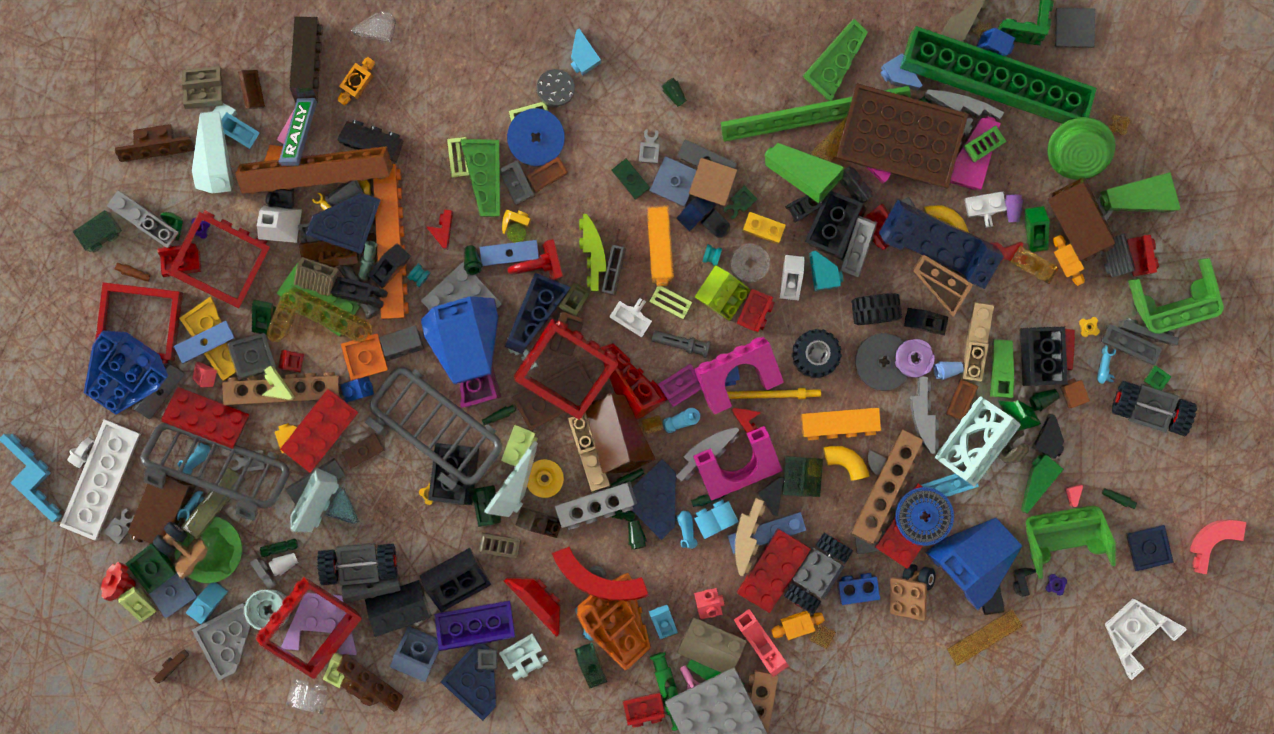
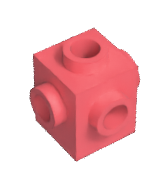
(709, 603)

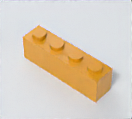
(840, 422)

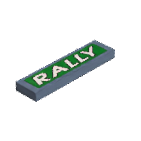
(297, 132)

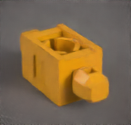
(368, 64)
(1068, 260)
(797, 625)

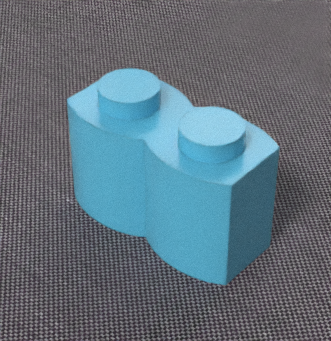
(716, 519)

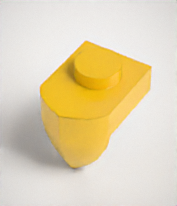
(519, 217)

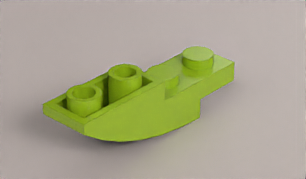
(592, 245)

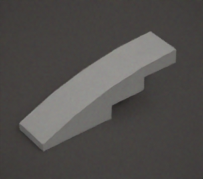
(968, 104)

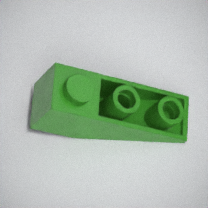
(1002, 369)

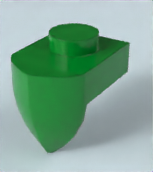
(174, 221)

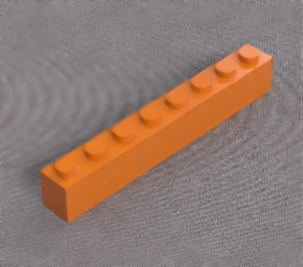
(388, 234)

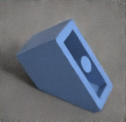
(899, 77)

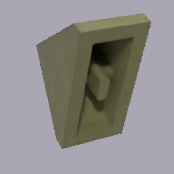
(574, 299)

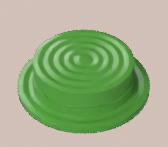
(1081, 148)
(222, 554)

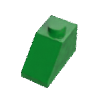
(1037, 228)

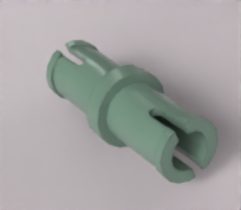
(367, 260)

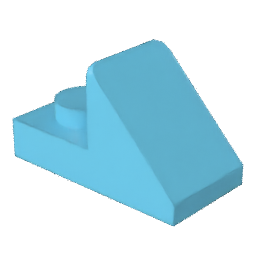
(239, 130)
(663, 621)

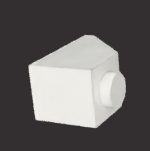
(792, 277)

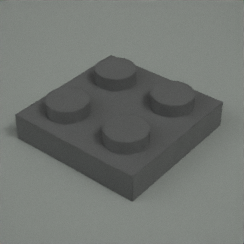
(251, 356)

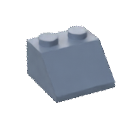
(416, 654)

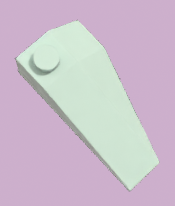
(211, 159)
(512, 492)

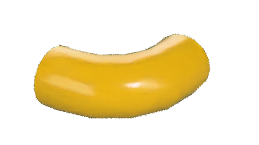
(946, 214)
(847, 458)

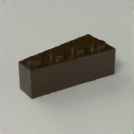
(305, 57)

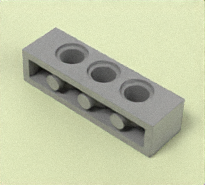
(566, 510)

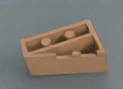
(943, 283)

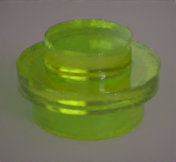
(516, 233)

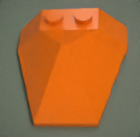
(616, 627)

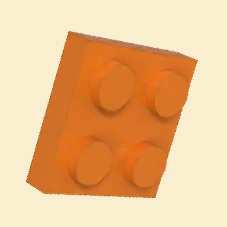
(364, 357)

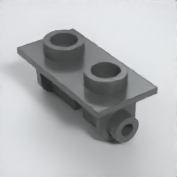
(858, 192)

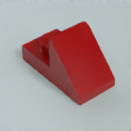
(442, 234)
(744, 417)

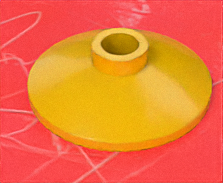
(554, 483)

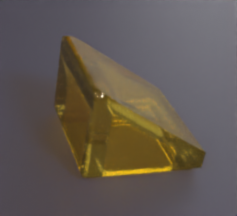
(652, 424)
(822, 636)

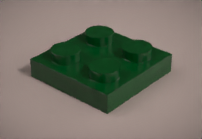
(151, 568)

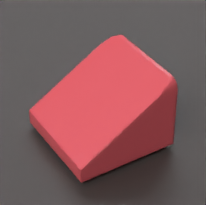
(204, 375)
(1073, 494)

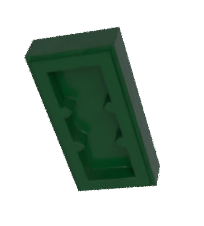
(630, 179)

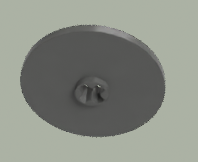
(868, 363)

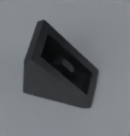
(772, 494)

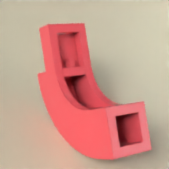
(1211, 535)
(761, 643)

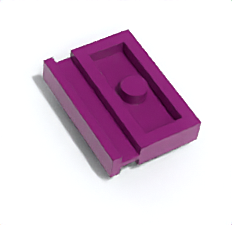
(680, 385)

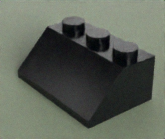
(359, 137)
(835, 224)
(1043, 356)
(442, 493)
(455, 580)
(397, 609)

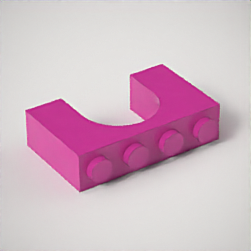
(714, 373)
(762, 465)

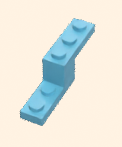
(31, 477)

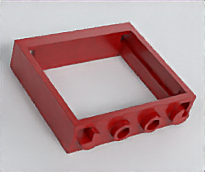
(226, 226)
(176, 297)
(556, 399)
(329, 646)

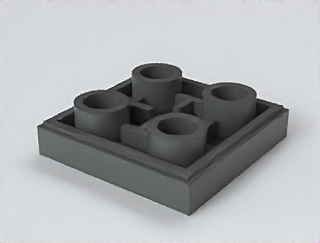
(1075, 27)

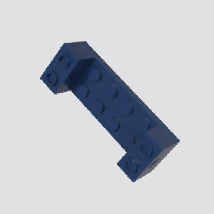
(941, 243)

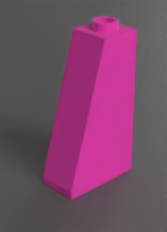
(966, 172)

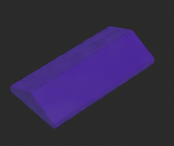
(474, 625)

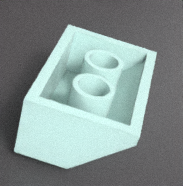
(313, 501)

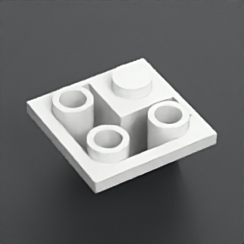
(278, 224)

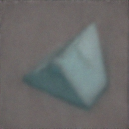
(342, 508)

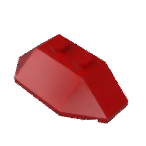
(538, 600)

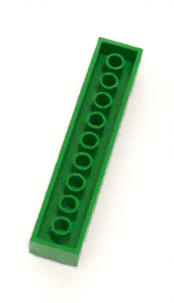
(996, 77)

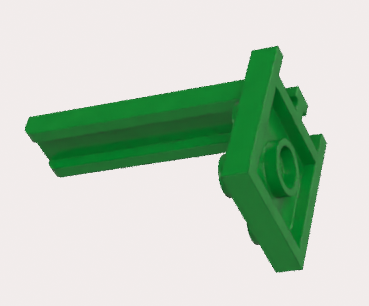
(1030, 32)

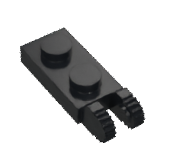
(358, 292)

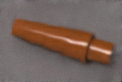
(132, 272)

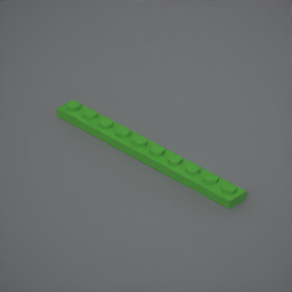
(792, 117)

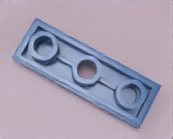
(497, 253)
(194, 347)

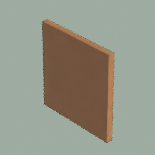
(712, 181)

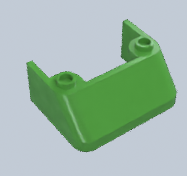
(1203, 304)
(1069, 530)

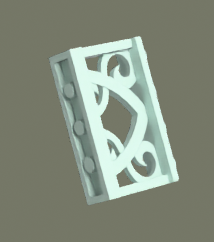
(970, 424)

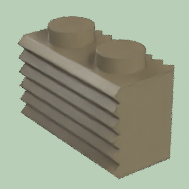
(315, 276)

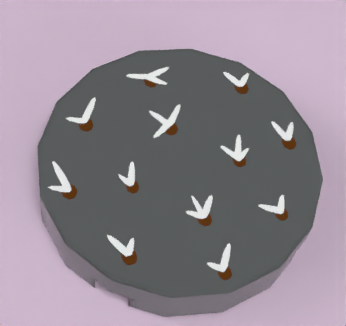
(555, 88)

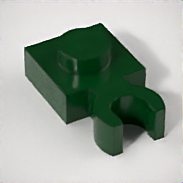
(742, 200)

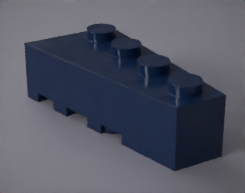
(537, 307)

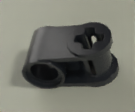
(802, 207)
(995, 604)

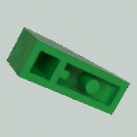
(1040, 478)

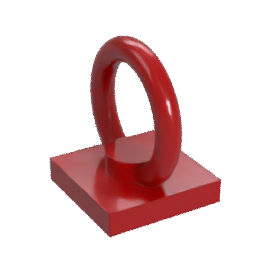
(548, 261)

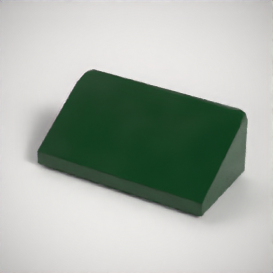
(481, 499)

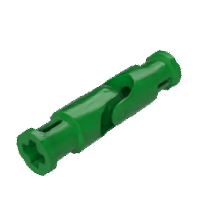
(662, 674)

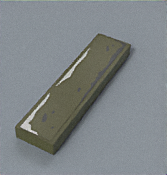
(210, 506)

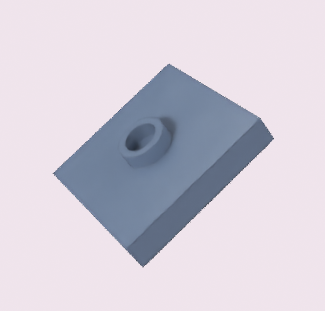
(673, 181)
(173, 595)

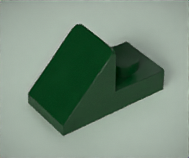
(261, 316)

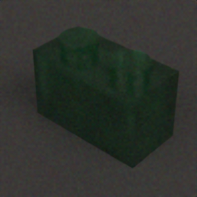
(97, 231)

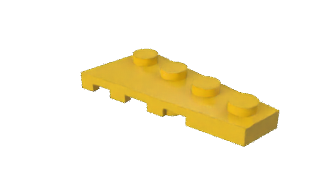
(201, 319)

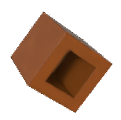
(1074, 393)

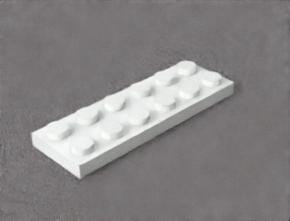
(100, 480)

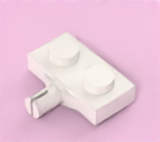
(985, 206)
(631, 317)

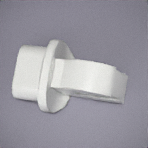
(79, 455)

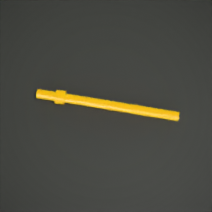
(801, 393)

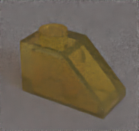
(1034, 265)

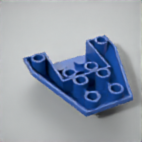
(463, 336)
(122, 371)
(977, 559)

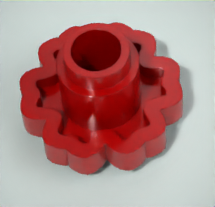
(116, 582)

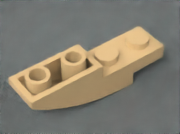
(977, 341)
(588, 453)
(744, 544)

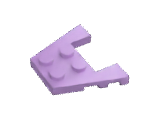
(319, 616)

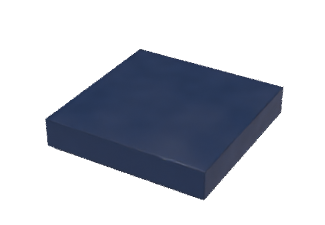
(1149, 547)

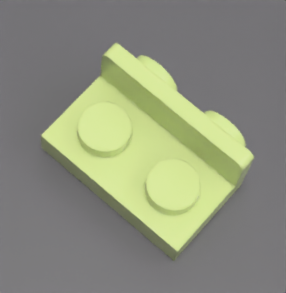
(518, 444)

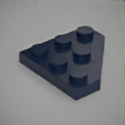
(346, 222)
(657, 499)
(473, 685)

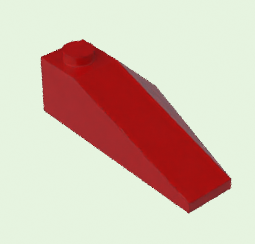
(628, 381)

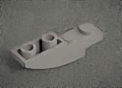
(143, 219)
(925, 424)
(715, 442)

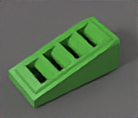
(971, 151)

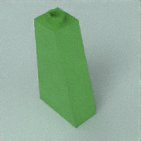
(804, 171)
(1146, 195)

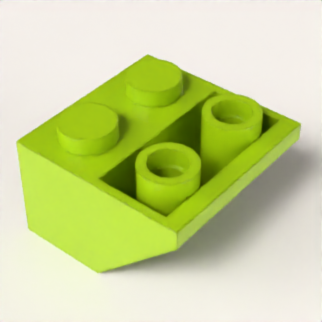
(722, 293)

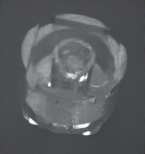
(757, 255)
(308, 697)

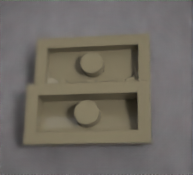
(202, 87)

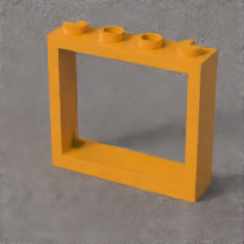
(659, 245)

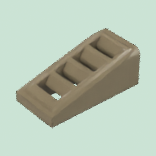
(482, 549)

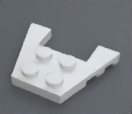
(1132, 627)

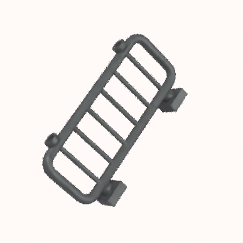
(454, 474)
(247, 505)

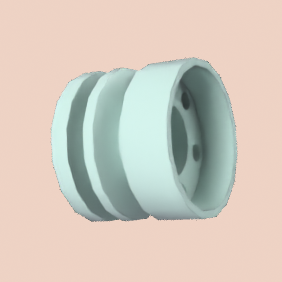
(256, 606)

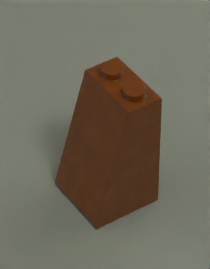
(1082, 219)
(617, 435)
(158, 508)

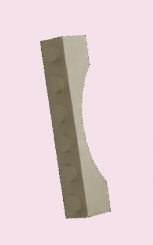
(960, 24)

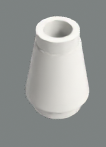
(282, 564)

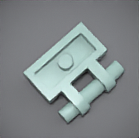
(521, 651)

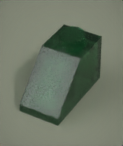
(590, 665)

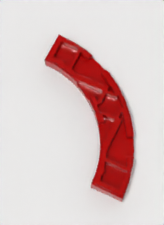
(595, 585)

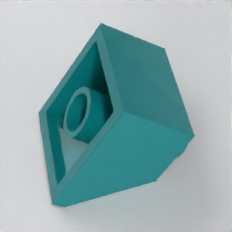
(824, 273)

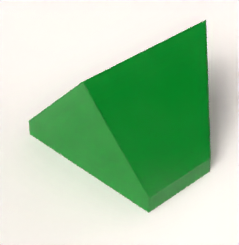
(1021, 413)

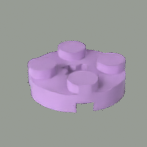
(904, 361)

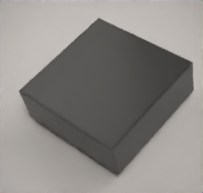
(487, 658)

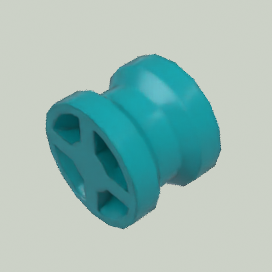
(712, 255)
(418, 275)

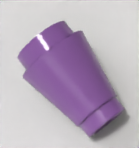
(1014, 207)

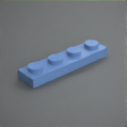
(790, 524)

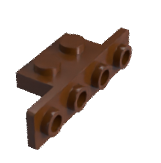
(153, 143)
(331, 254)
(366, 685)

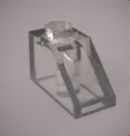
(376, 27)

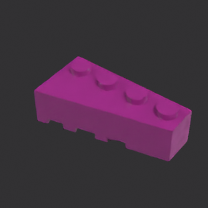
(479, 390)

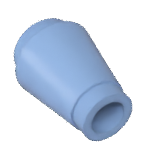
(947, 369)

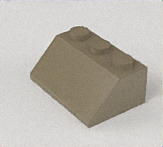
(711, 646)

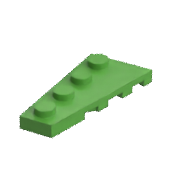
(834, 62)
(484, 173)

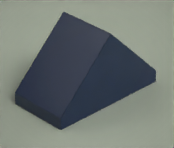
(695, 212)

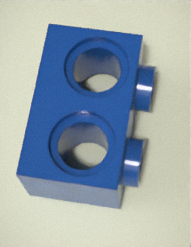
(996, 41)
(858, 594)

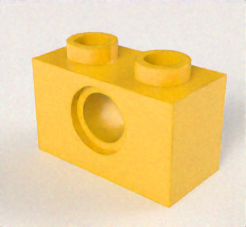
(763, 228)

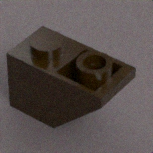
(538, 522)

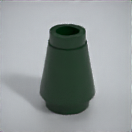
(674, 92)
(472, 261)
(1043, 399)
(636, 535)

